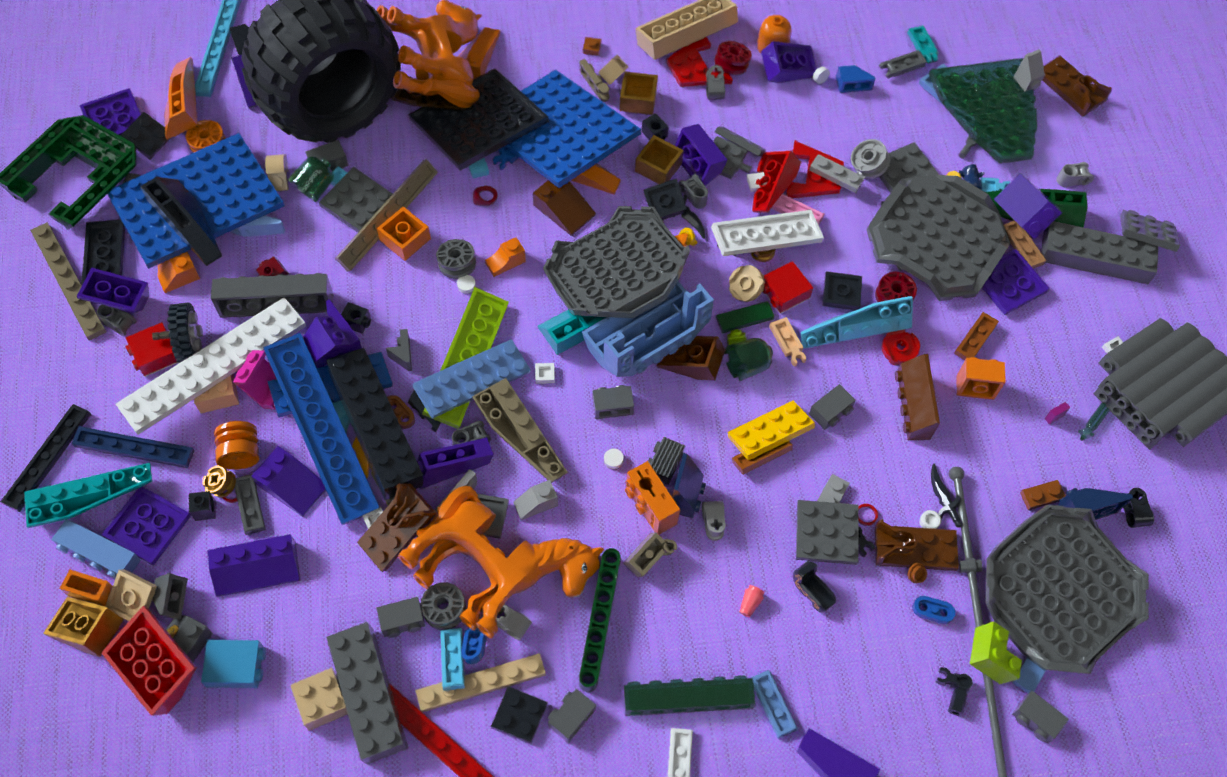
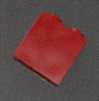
(786, 287)
(150, 354)

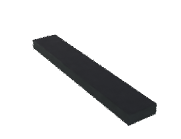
(46, 457)

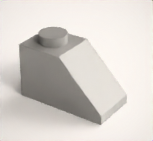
(1030, 71)
(536, 500)

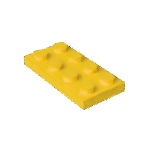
(771, 430)

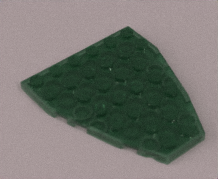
(990, 107)

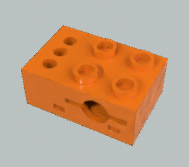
(652, 498)

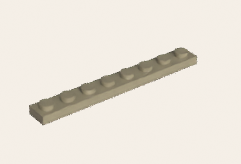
(400, 198)
(67, 281)

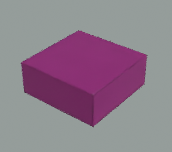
(1057, 413)

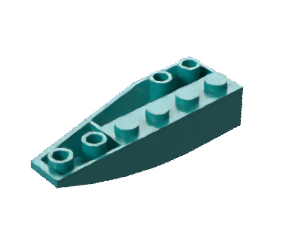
(566, 330)
(80, 495)

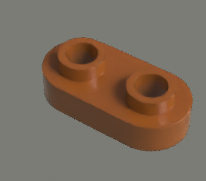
(402, 411)

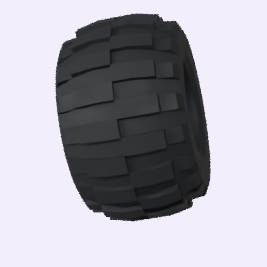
(320, 66)

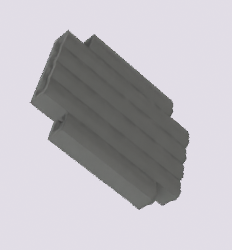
(1165, 383)

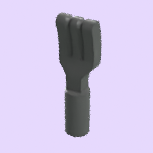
(969, 143)

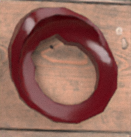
(477, 200)

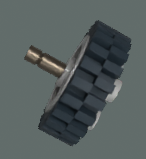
(183, 331)

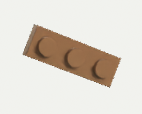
(1023, 243)

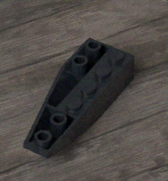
(183, 215)

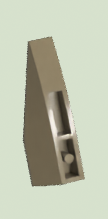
(516, 426)

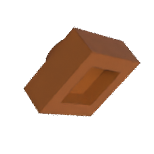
(592, 46)

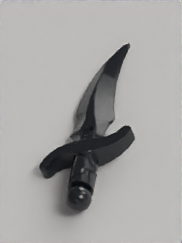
(693, 219)
(944, 498)

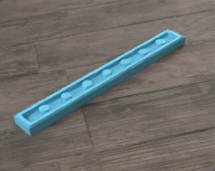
(216, 48)

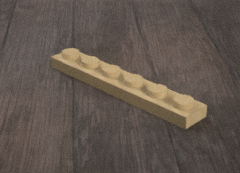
(482, 682)

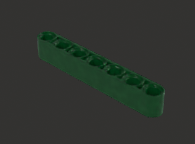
(599, 628)

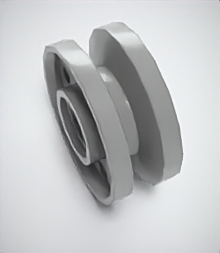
(862, 160)

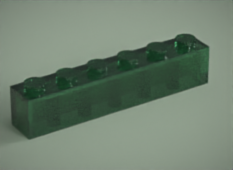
(689, 696)

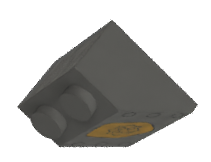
(189, 635)

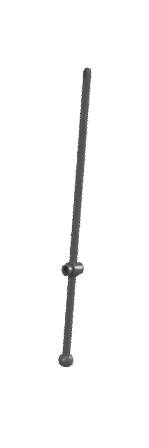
(970, 567)

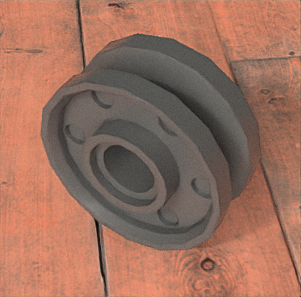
(456, 258)
(435, 596)

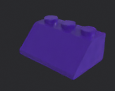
(700, 154)
(114, 291)

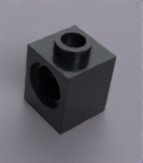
(654, 126)
(354, 311)
(202, 506)

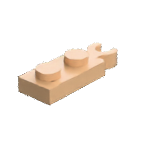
(787, 340)

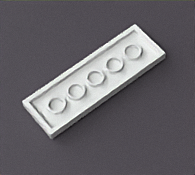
(767, 232)

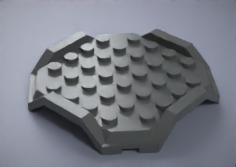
(940, 234)
(618, 266)
(1064, 589)

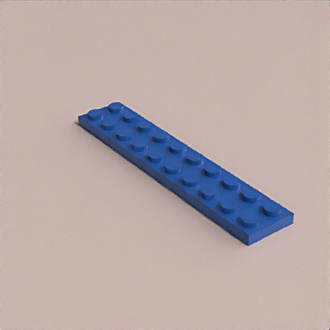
(321, 429)

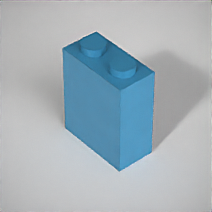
(233, 664)

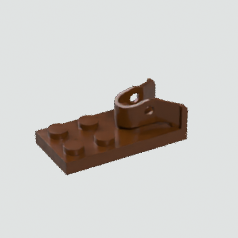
(1074, 86)
(396, 526)
(909, 545)

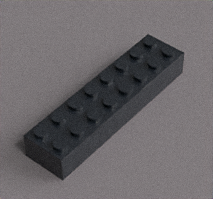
(374, 422)

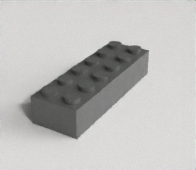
(1099, 252)
(252, 295)
(367, 693)

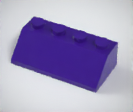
(253, 565)

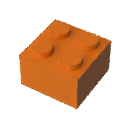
(404, 233)
(980, 378)

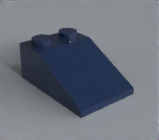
(688, 487)
(1100, 501)

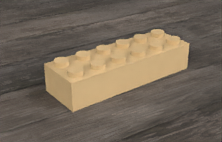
(685, 26)

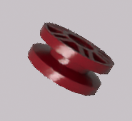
(733, 57)
(895, 286)

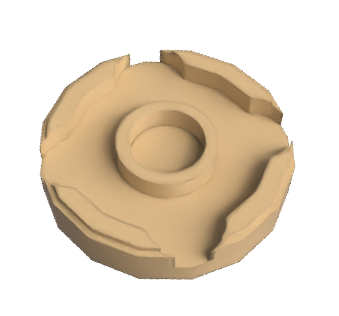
(746, 283)

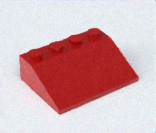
(150, 663)

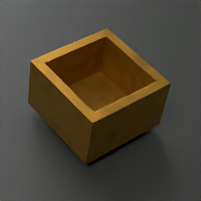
(638, 93)
(659, 160)

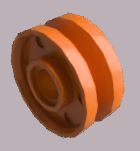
(204, 135)

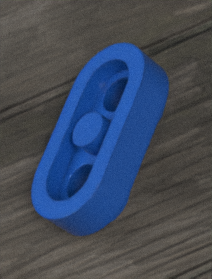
(933, 608)
(473, 646)

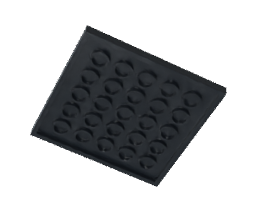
(486, 126)

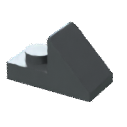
(401, 354)

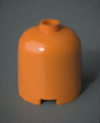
(774, 28)

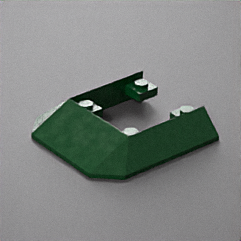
(70, 137)

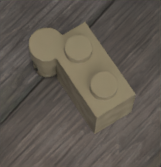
(649, 553)

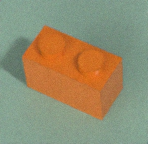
(86, 588)

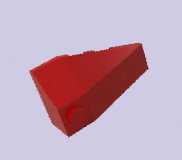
(779, 171)

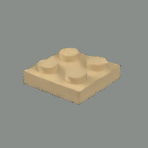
(130, 594)

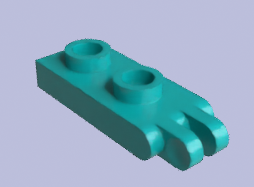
(923, 43)

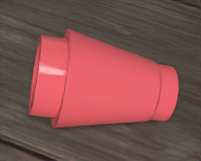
(752, 598)

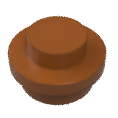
(917, 573)

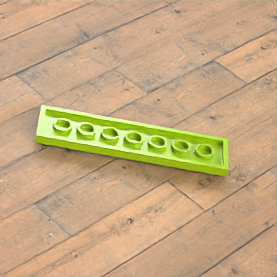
(472, 337)

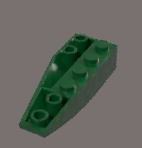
(1071, 203)

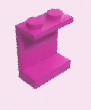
(253, 378)

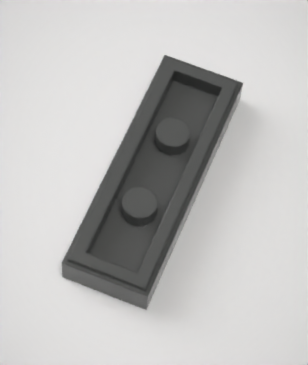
(739, 140)
(249, 505)

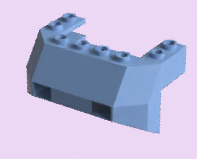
(635, 343)

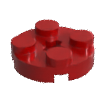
(898, 356)

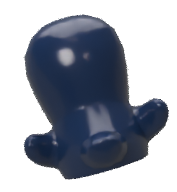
(971, 174)

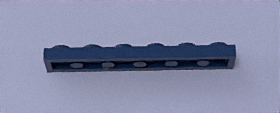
(133, 447)

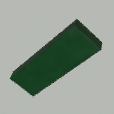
(745, 317)

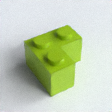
(991, 654)

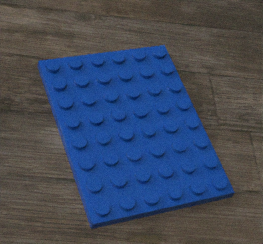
(578, 130)
(222, 180)

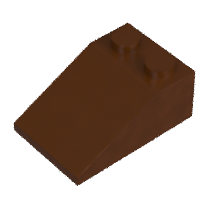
(563, 206)
(696, 360)

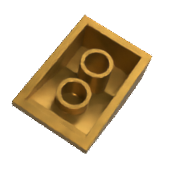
(84, 625)

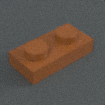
(1042, 494)

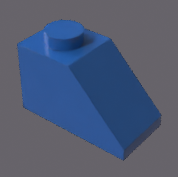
(853, 79)

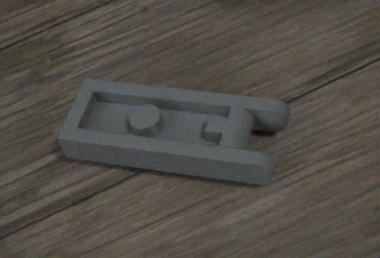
(903, 64)

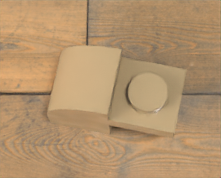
(613, 69)
(277, 171)

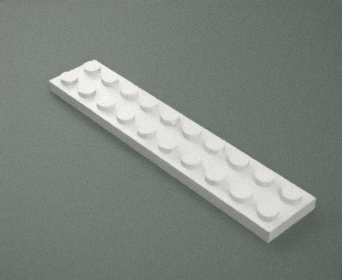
(208, 366)

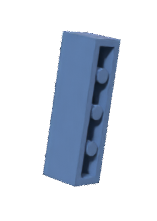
(94, 548)

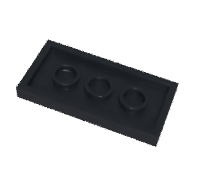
(103, 247)

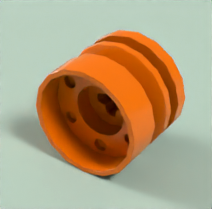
(236, 445)

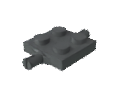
(734, 156)

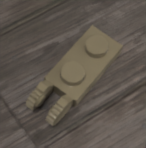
(595, 82)

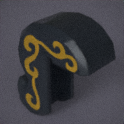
(813, 587)

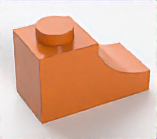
(507, 257)

